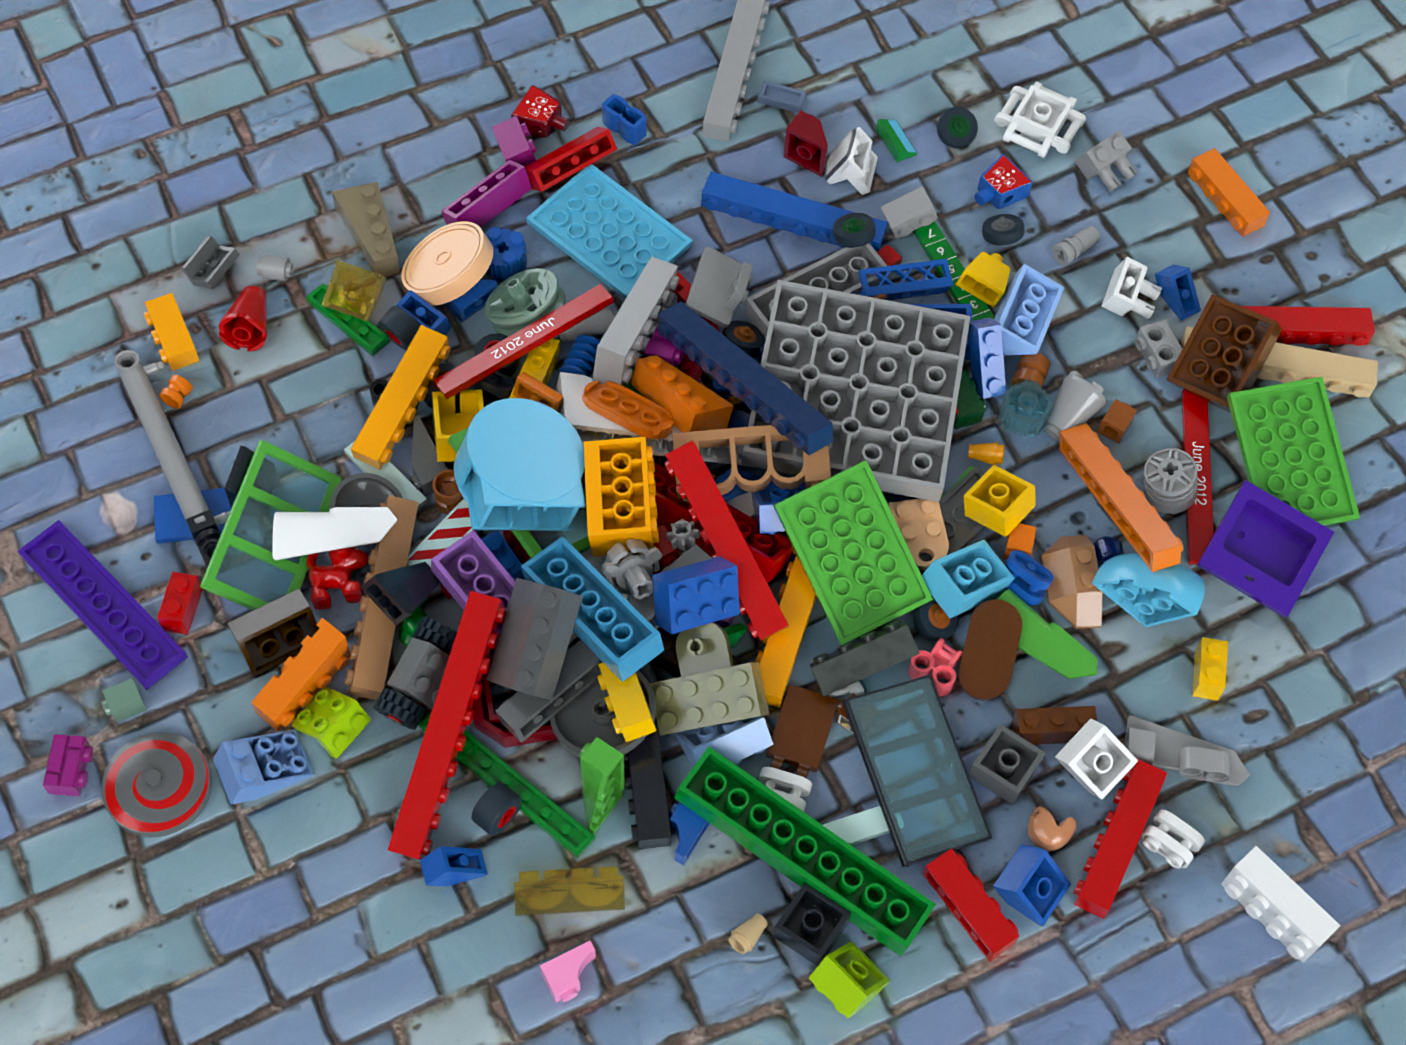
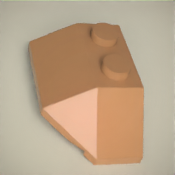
(1071, 592)

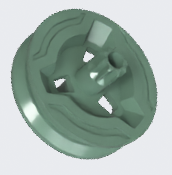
(530, 293)

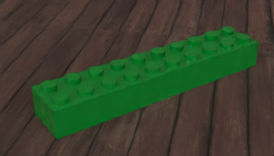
(804, 850)

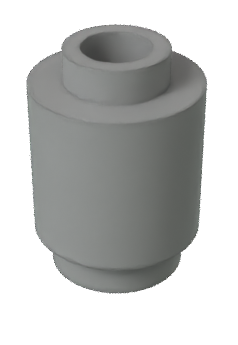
(275, 267)

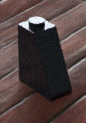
(401, 590)

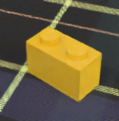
(1210, 669)

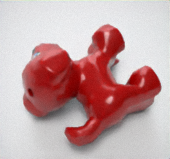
(336, 576)

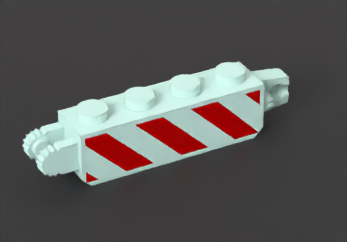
(449, 531)

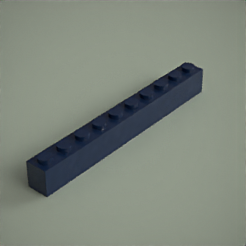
(746, 378)

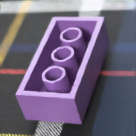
(472, 567)

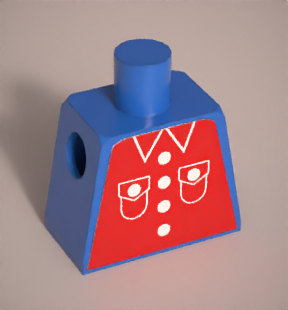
(1002, 184)

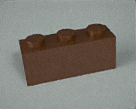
(1051, 724)

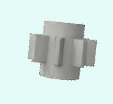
(683, 535)

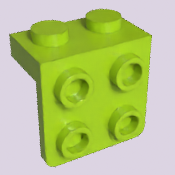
(332, 720)

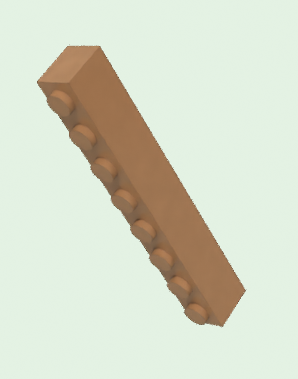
(375, 629)

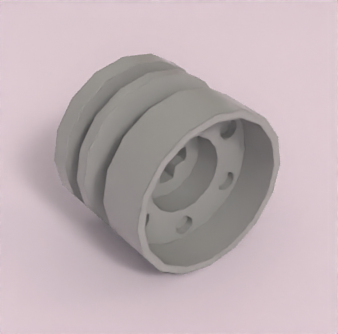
(1170, 480)

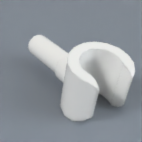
(855, 688)

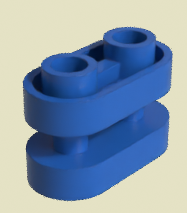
(1030, 577)

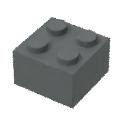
(1006, 764)

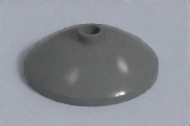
(363, 491)

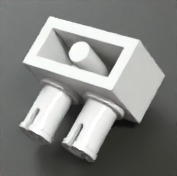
(1124, 289)

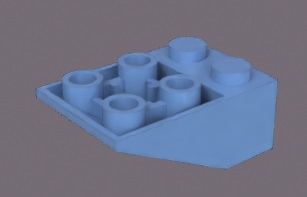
(261, 765)

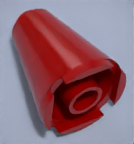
(246, 320)

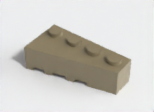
(368, 223)

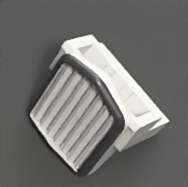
(853, 161)

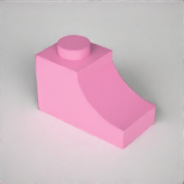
(564, 971)

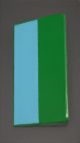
(895, 139)

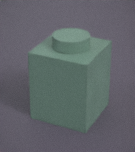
(123, 700)

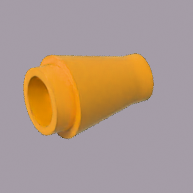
(988, 453)

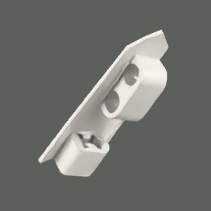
(318, 532)

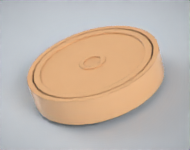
(448, 262)

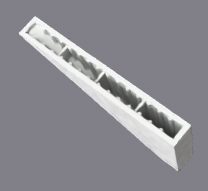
(595, 427)

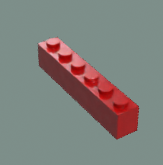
(1320, 324)
(1120, 838)

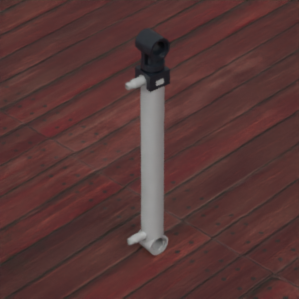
(169, 453)

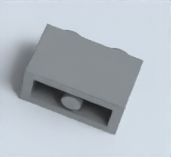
(909, 212)

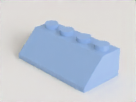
(1027, 311)

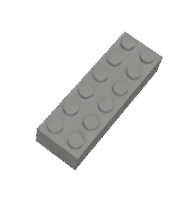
(834, 272)
(635, 322)

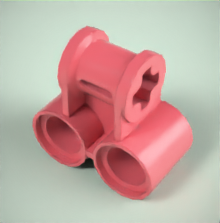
(938, 664)

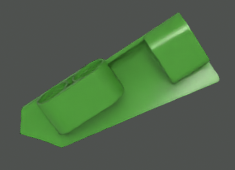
(1051, 642)

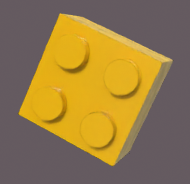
(999, 500)

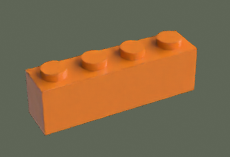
(1228, 192)

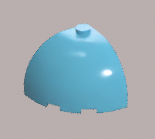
(1149, 595)

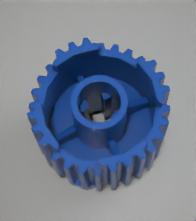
(508, 253)

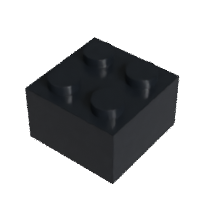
(811, 924)

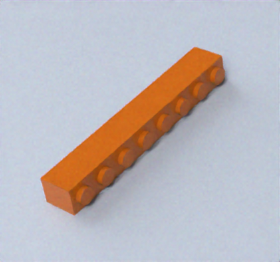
(1120, 498)

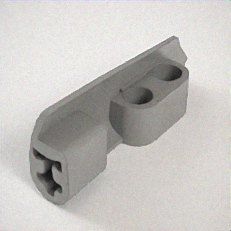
(1183, 753)

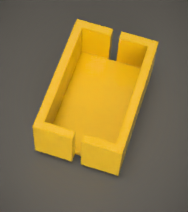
(449, 423)

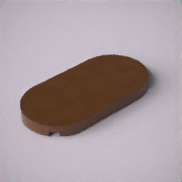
(990, 650)

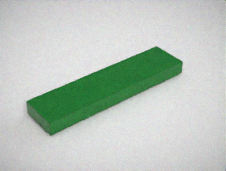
(359, 330)

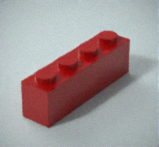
(570, 158)
(971, 905)

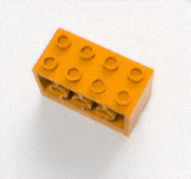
(620, 493)

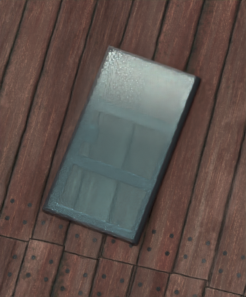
(916, 770)

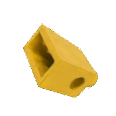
(985, 278)

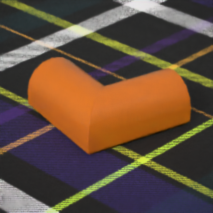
(532, 389)

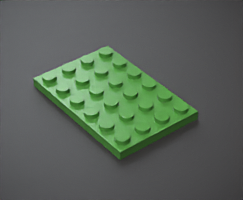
(1295, 448)
(853, 552)

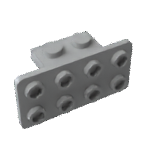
(718, 286)

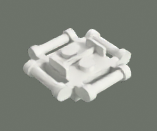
(1039, 119)

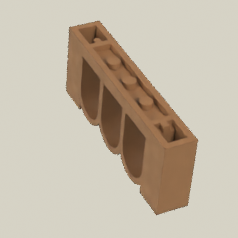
(815, 466)

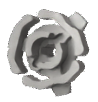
(632, 570)

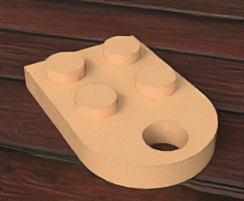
(921, 528)

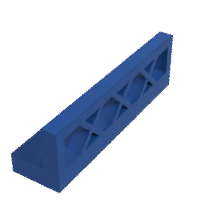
(910, 288)

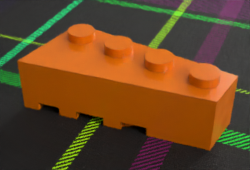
(686, 399)
(303, 676)

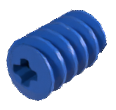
(581, 356)

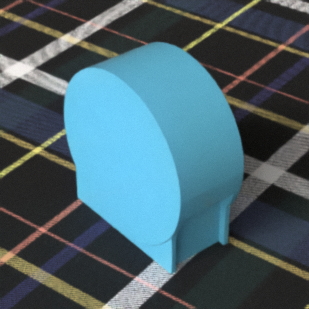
(521, 468)

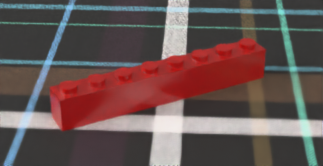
(726, 538)

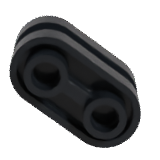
(494, 387)

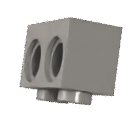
(1164, 346)

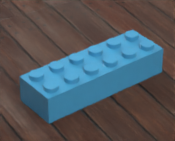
(605, 617)

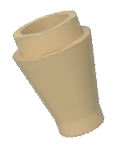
(747, 934)

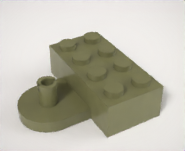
(709, 685)

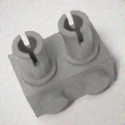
(1100, 157)

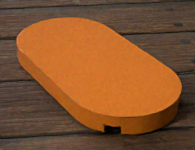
(628, 409)

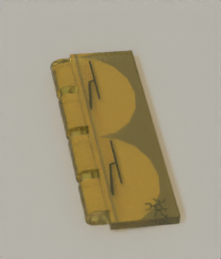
(572, 895)

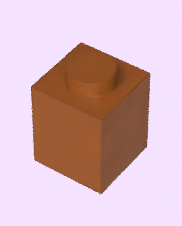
(1117, 421)

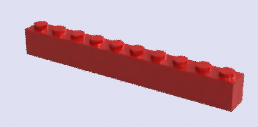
(447, 725)

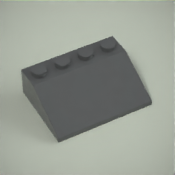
(534, 638)

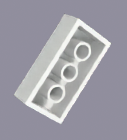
(1279, 904)

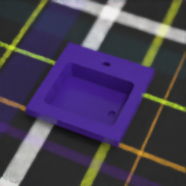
(1268, 545)

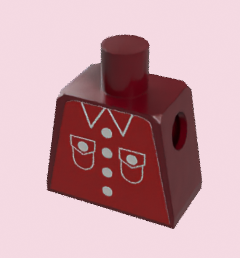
(540, 113)

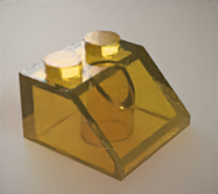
(354, 290)

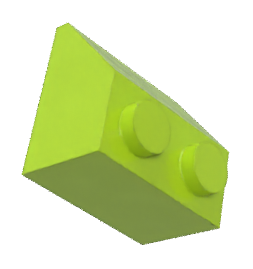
(848, 979)

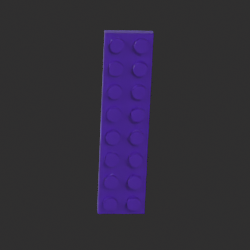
(102, 605)

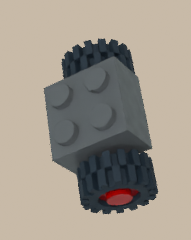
(417, 674)

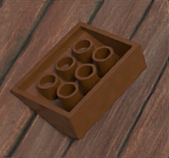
(1224, 352)

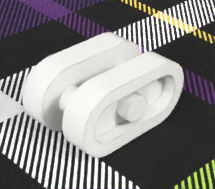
(791, 785)
(1172, 839)

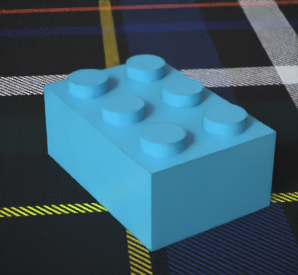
(967, 578)

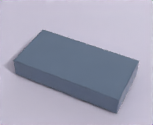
(781, 97)

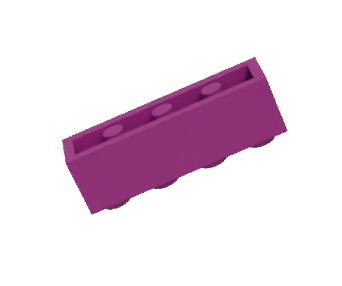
(489, 195)

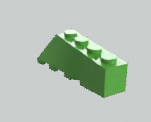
(601, 781)

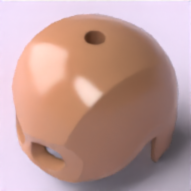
(1045, 832)

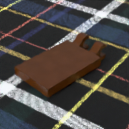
(802, 730)

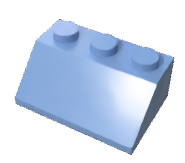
(731, 740)

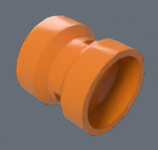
(176, 391)

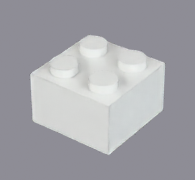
(1096, 758)

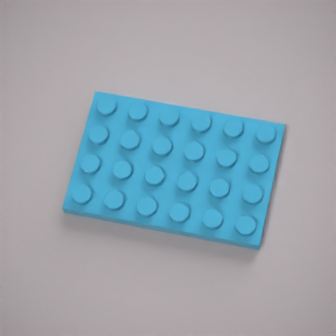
(607, 229)

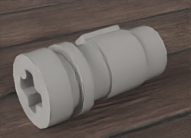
(1072, 247)

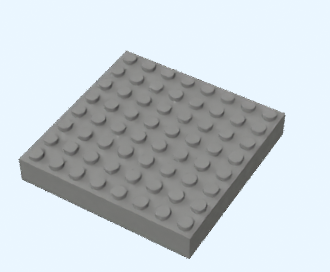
(877, 373)

